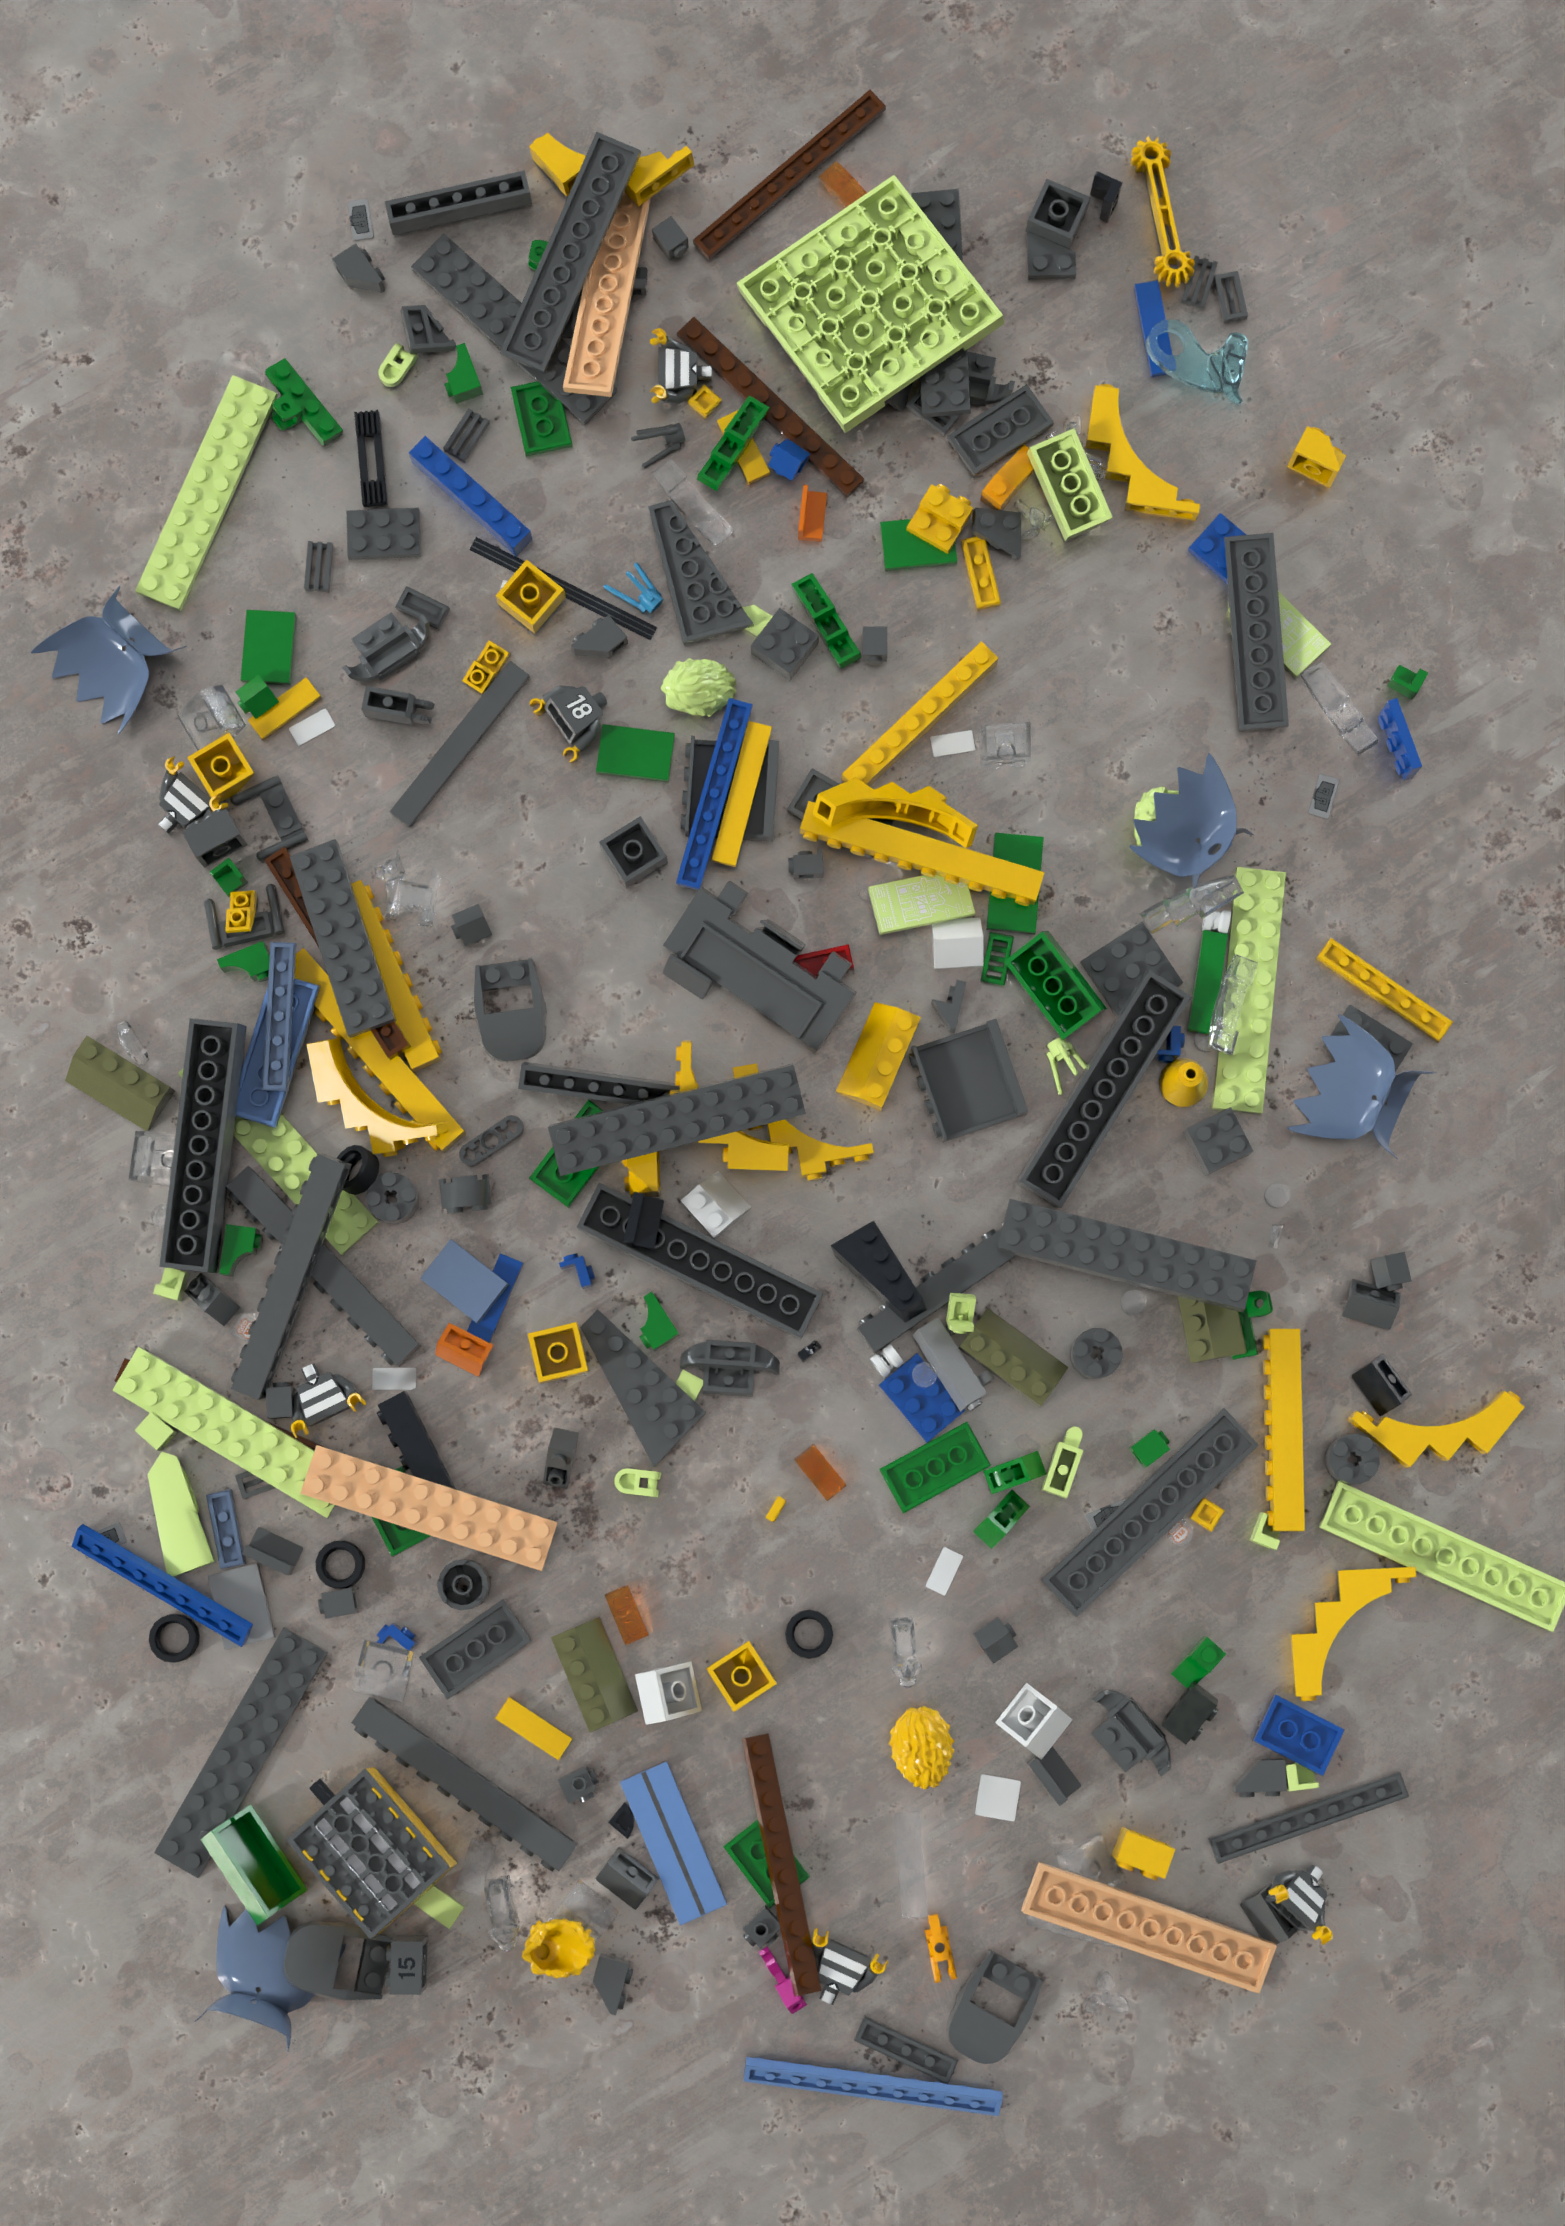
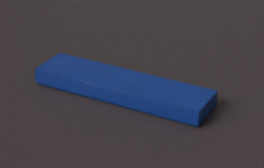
(1150, 313)
(508, 1270)

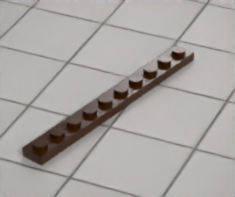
(789, 174)
(780, 415)
(388, 1036)
(781, 1865)

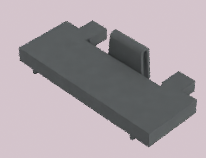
(761, 965)

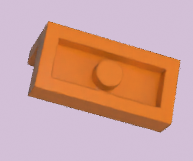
(812, 515)
(463, 1349)

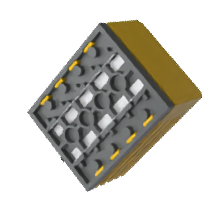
(370, 1850)

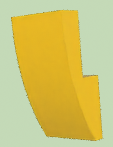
(486, 667)
(241, 912)

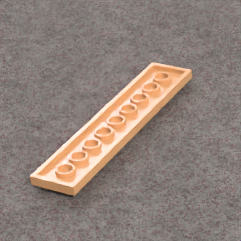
(606, 304)
(429, 1508)
(1148, 1927)

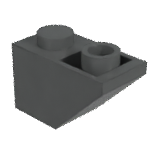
(357, 271)
(601, 641)
(212, 1299)
(560, 1458)
(1262, 1776)
(610, 1979)

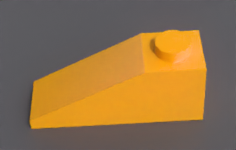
(1008, 480)

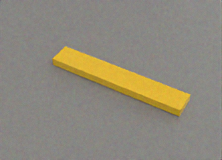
(741, 794)
(1384, 990)

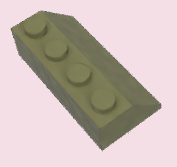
(118, 1084)
(1211, 1331)
(1013, 1358)
(594, 1674)

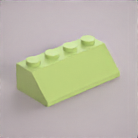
(1069, 484)

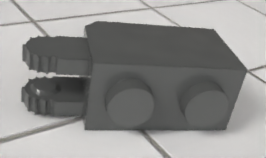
(394, 706)

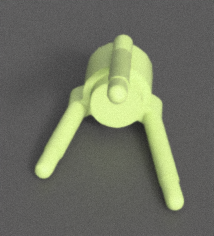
(1062, 1051)

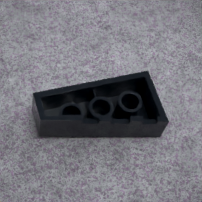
(875, 1263)

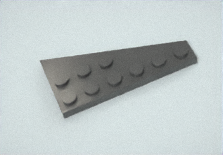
(697, 589)
(649, 1397)

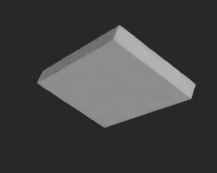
(244, 1594)

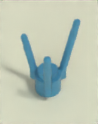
(649, 598)

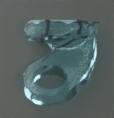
(1212, 372)

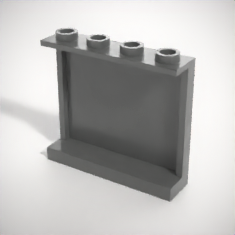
(762, 814)
(968, 1081)

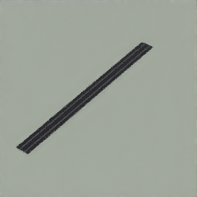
(571, 592)

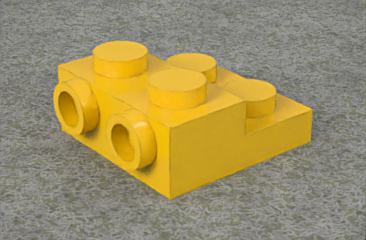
(940, 517)

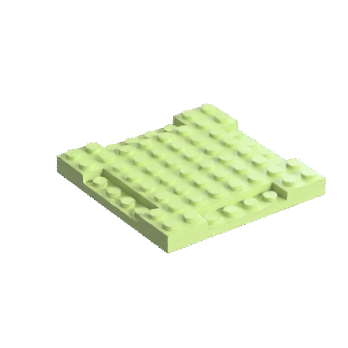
(870, 302)

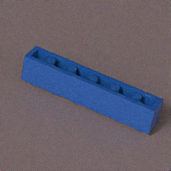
(470, 496)

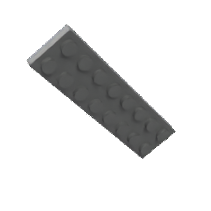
(1256, 632)
(342, 938)

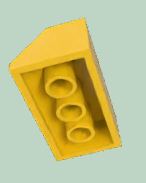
(878, 1055)

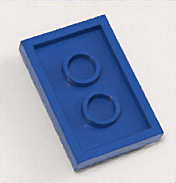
(1210, 545)
(1399, 739)
(925, 1408)
(1298, 1735)

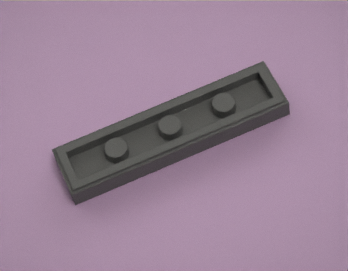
(906, 2049)

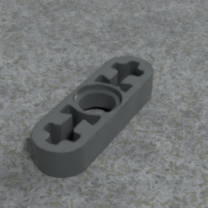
(492, 1130)

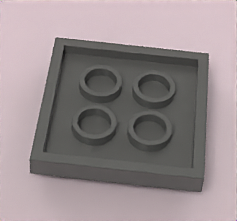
(1122, 963)

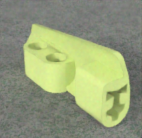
(177, 1518)

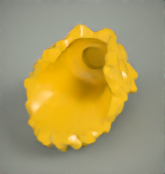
(922, 1746)
(559, 1948)

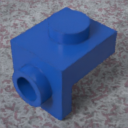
(1174, 1043)
(584, 1272)
(402, 1636)

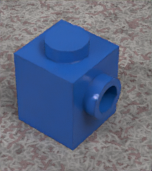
(788, 459)

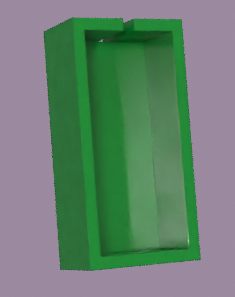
(253, 1864)

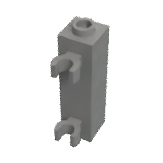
(951, 1367)

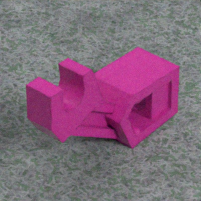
(784, 1984)

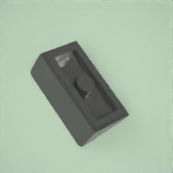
(687, 976)

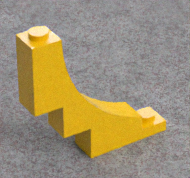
(648, 178)
(1145, 490)
(1408, 1441)
(1355, 1591)

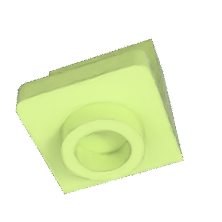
(961, 1312)

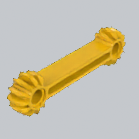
(1162, 212)

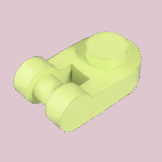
(393, 373)
(628, 1482)

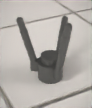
(672, 435)

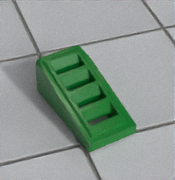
(1002, 938)

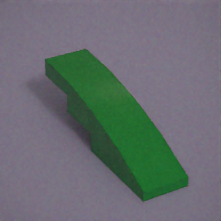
(733, 443)
(826, 620)
(1207, 980)

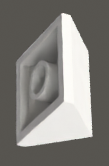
(958, 943)

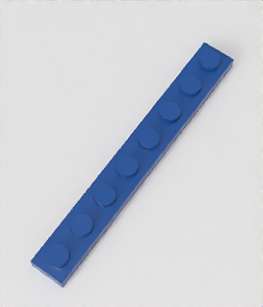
(714, 794)
(162, 1585)

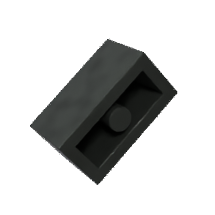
(1190, 1713)

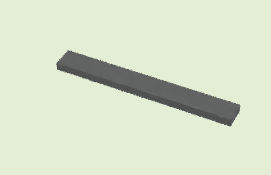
(459, 744)
(1308, 1817)

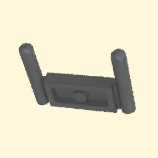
(280, 812)
(264, 926)

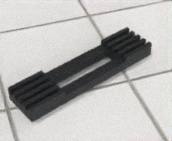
(372, 491)

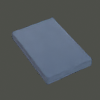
(464, 1281)

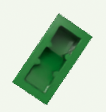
(463, 380)
(251, 960)
(238, 1244)
(658, 1326)
(1015, 1472)
(1001, 1519)
(1198, 1662)

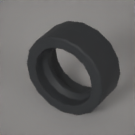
(367, 1172)
(321, 1564)
(156, 1629)
(809, 1653)

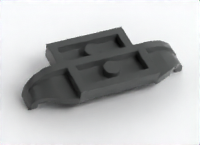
(982, 383)
(387, 647)
(729, 1365)
(1131, 1733)

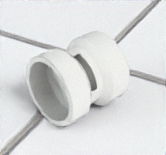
(1217, 920)
(886, 1360)

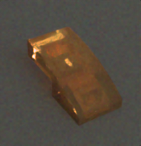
(842, 184)
(820, 1472)
(626, 1614)

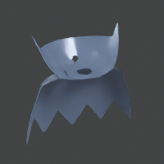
(95, 652)
(1199, 811)
(1347, 1089)
(256, 1960)

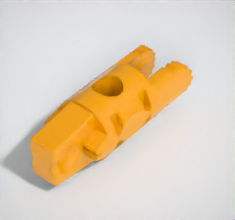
(935, 1935)

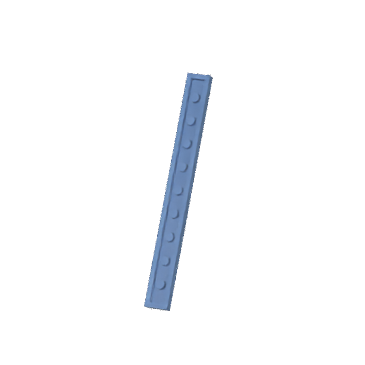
(873, 2086)

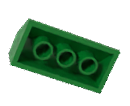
(1055, 984)

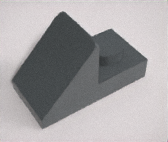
(950, 1011)

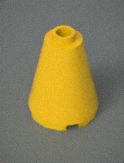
(1183, 1082)

